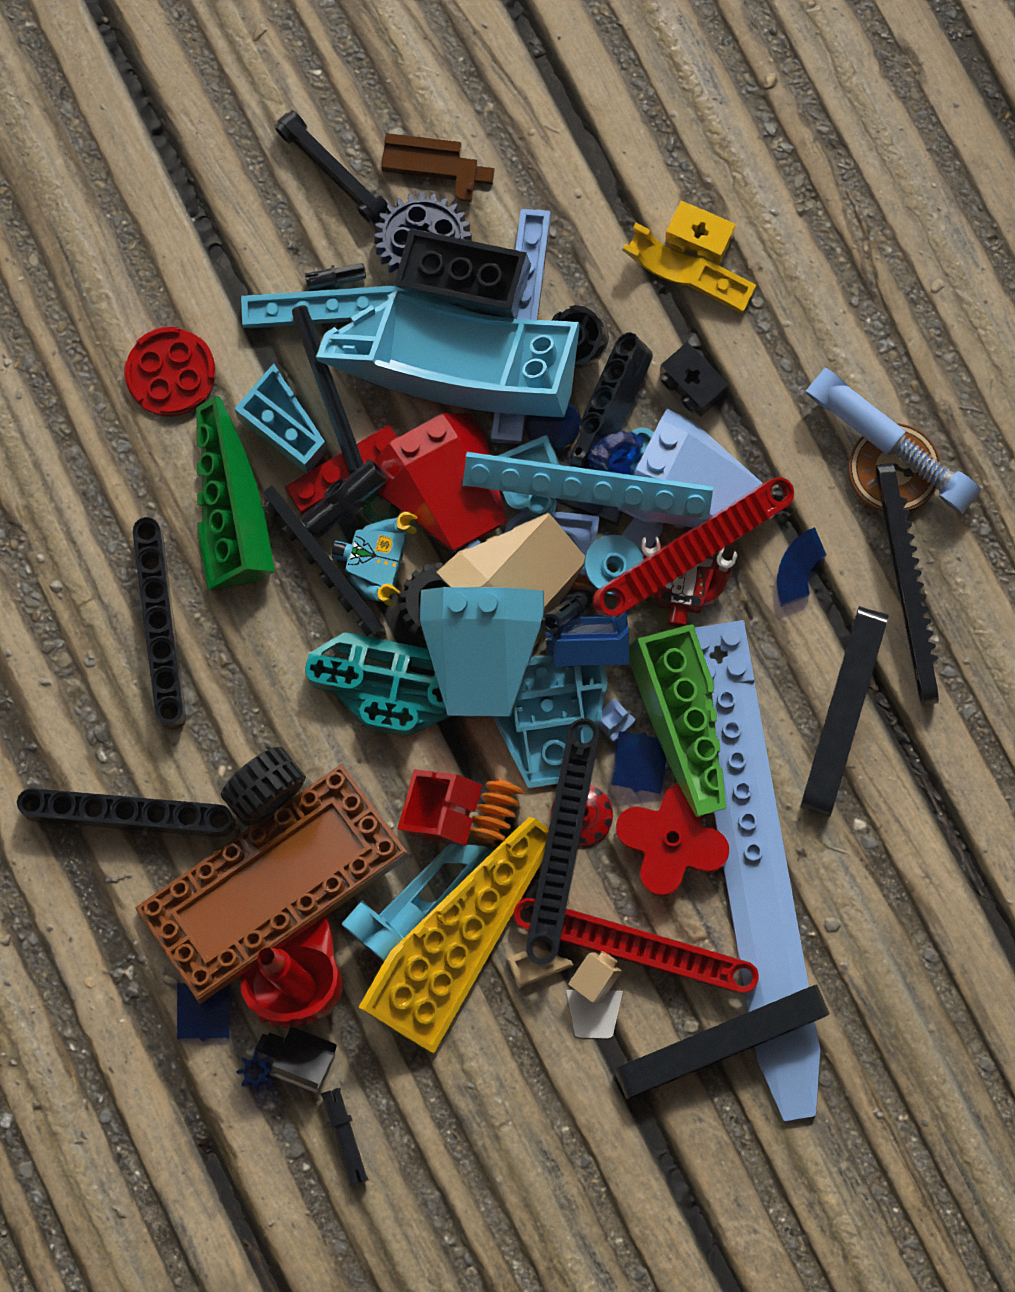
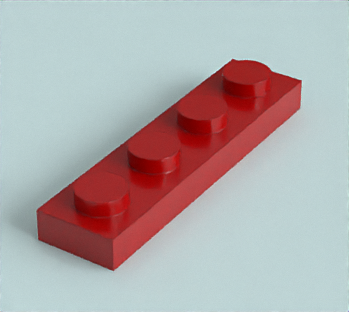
(312, 486)

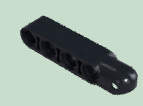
(612, 395)

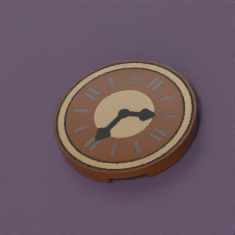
(911, 485)

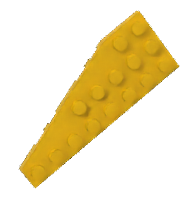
(442, 956)

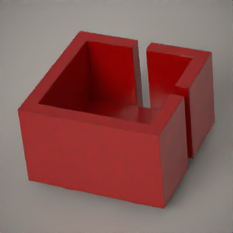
(439, 807)

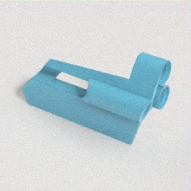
(407, 910)

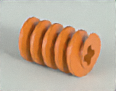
(494, 811)

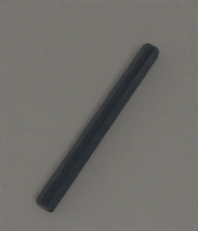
(327, 389)

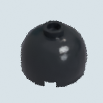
(592, 335)

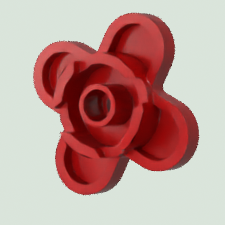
(666, 861)

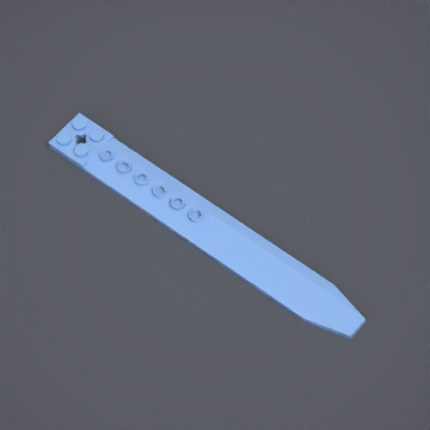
(758, 870)

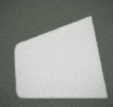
(591, 1018)

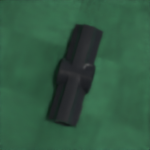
(344, 498)

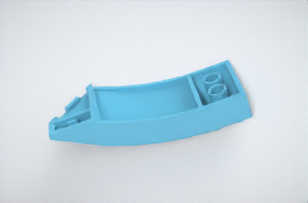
(458, 356)

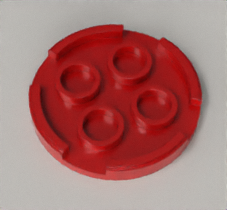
(170, 371)

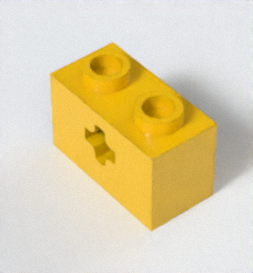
(691, 220)

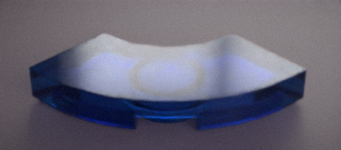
(796, 567)

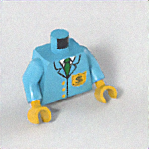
(376, 557)

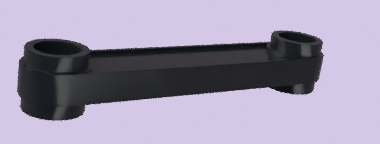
(293, 128)

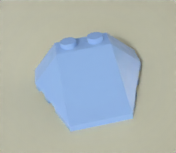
(690, 455)

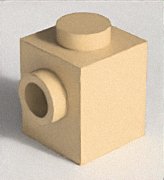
(596, 976)

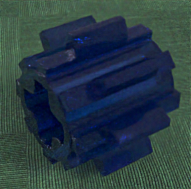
(250, 1065)

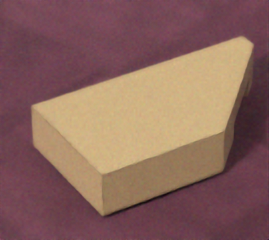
(527, 973)

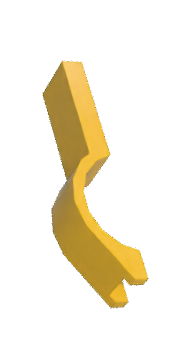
(688, 270)

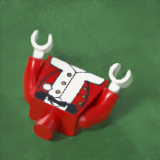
(694, 589)

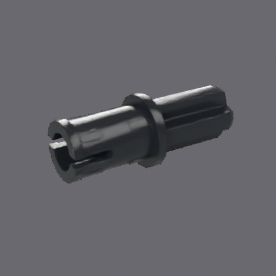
(334, 276)

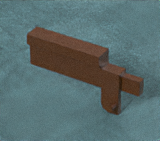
(434, 159)

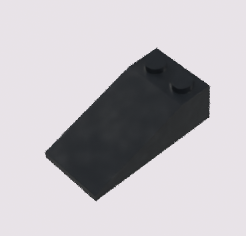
(464, 273)

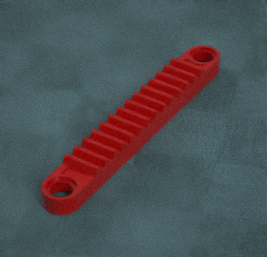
(693, 547)
(649, 950)

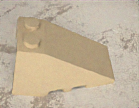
(528, 557)

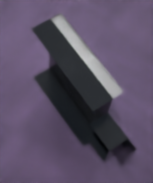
(299, 1059)

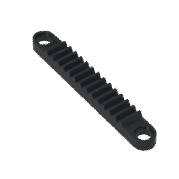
(907, 583)
(563, 842)

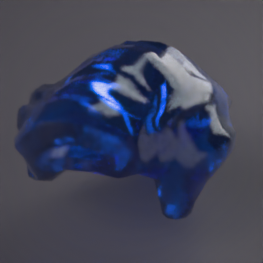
(616, 452)

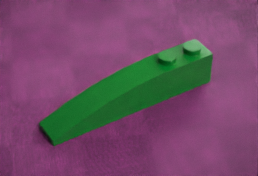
(233, 520)

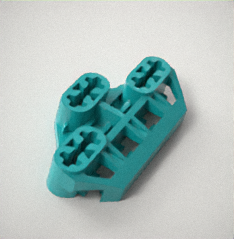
(381, 685)

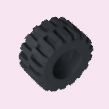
(411, 597)
(262, 786)

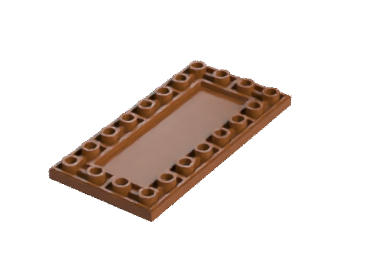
(271, 882)

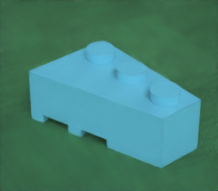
(281, 421)

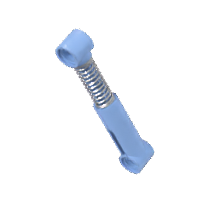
(835, 395)

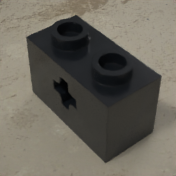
(690, 364)

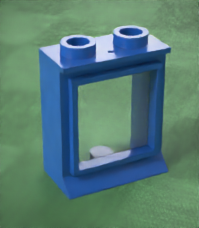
(590, 642)

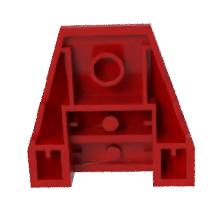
(428, 475)

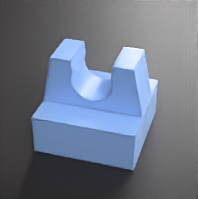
(615, 719)

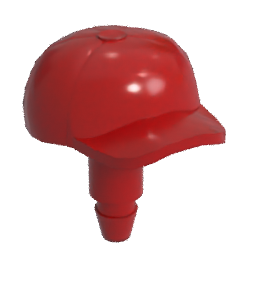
(296, 981)

